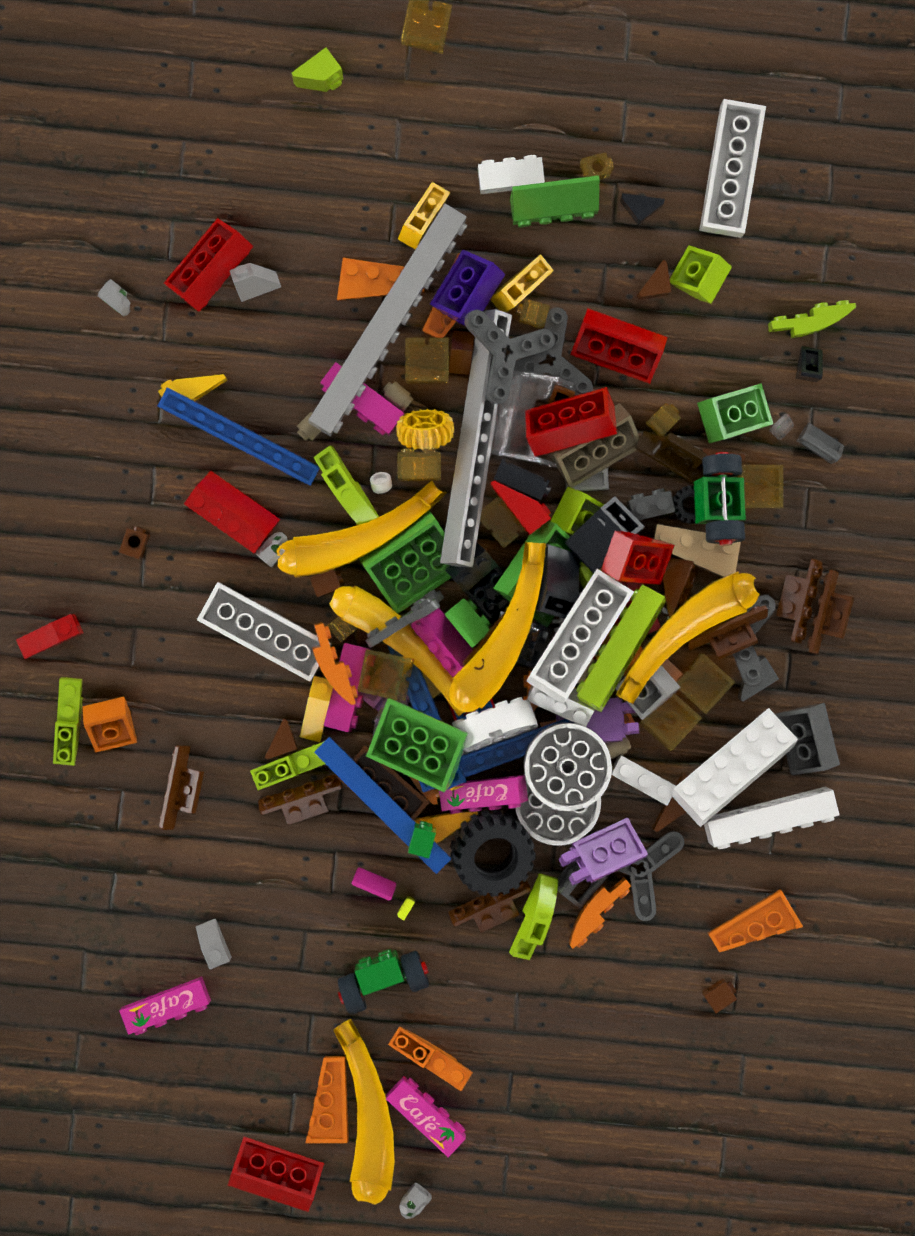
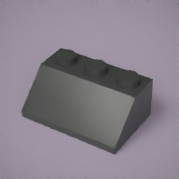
(815, 743)

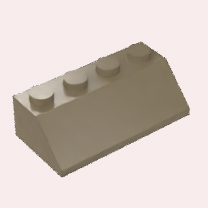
(589, 458)

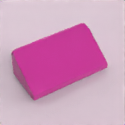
(374, 883)

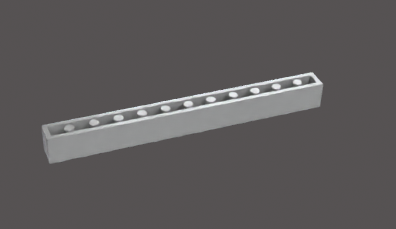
(387, 320)
(472, 456)

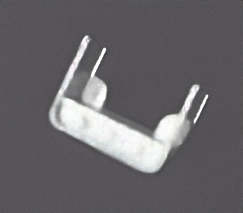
(510, 423)

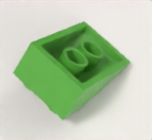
(735, 413)
(468, 622)

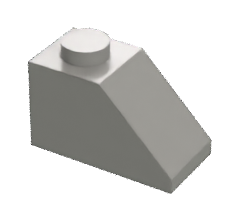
(253, 280)
(213, 944)

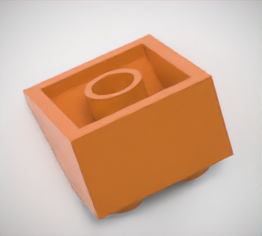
(109, 724)

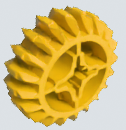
(425, 429)

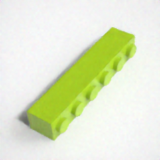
(621, 648)

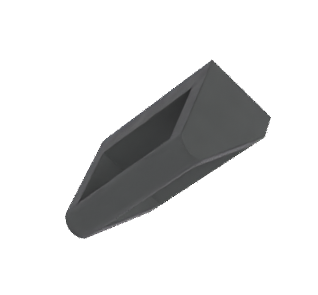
(820, 443)
(565, 886)

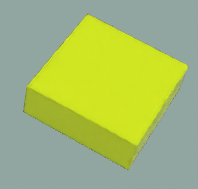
(406, 907)

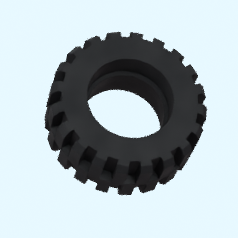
(508, 873)

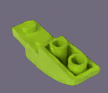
(820, 318)
(344, 487)
(68, 721)
(286, 767)
(538, 913)

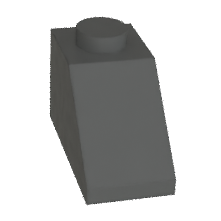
(769, 677)

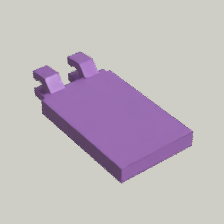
(610, 722)
(604, 852)

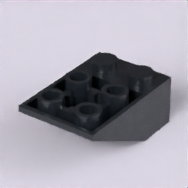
(594, 537)
(559, 582)
(479, 583)

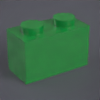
(422, 839)

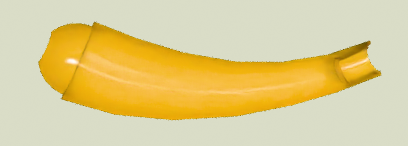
(334, 549)
(707, 608)
(370, 612)
(476, 687)
(374, 1143)

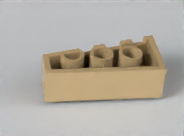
(693, 546)

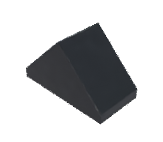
(640, 206)
(810, 364)

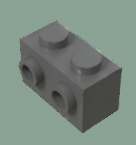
(651, 506)

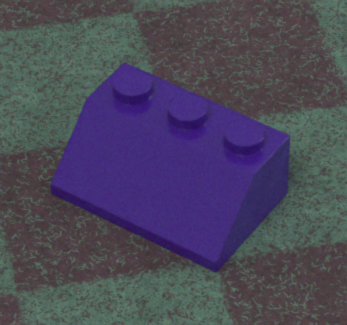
(467, 286)

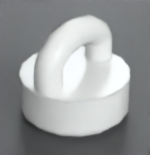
(381, 482)

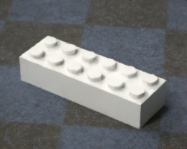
(732, 168)
(261, 630)
(580, 636)
(734, 767)
(771, 816)

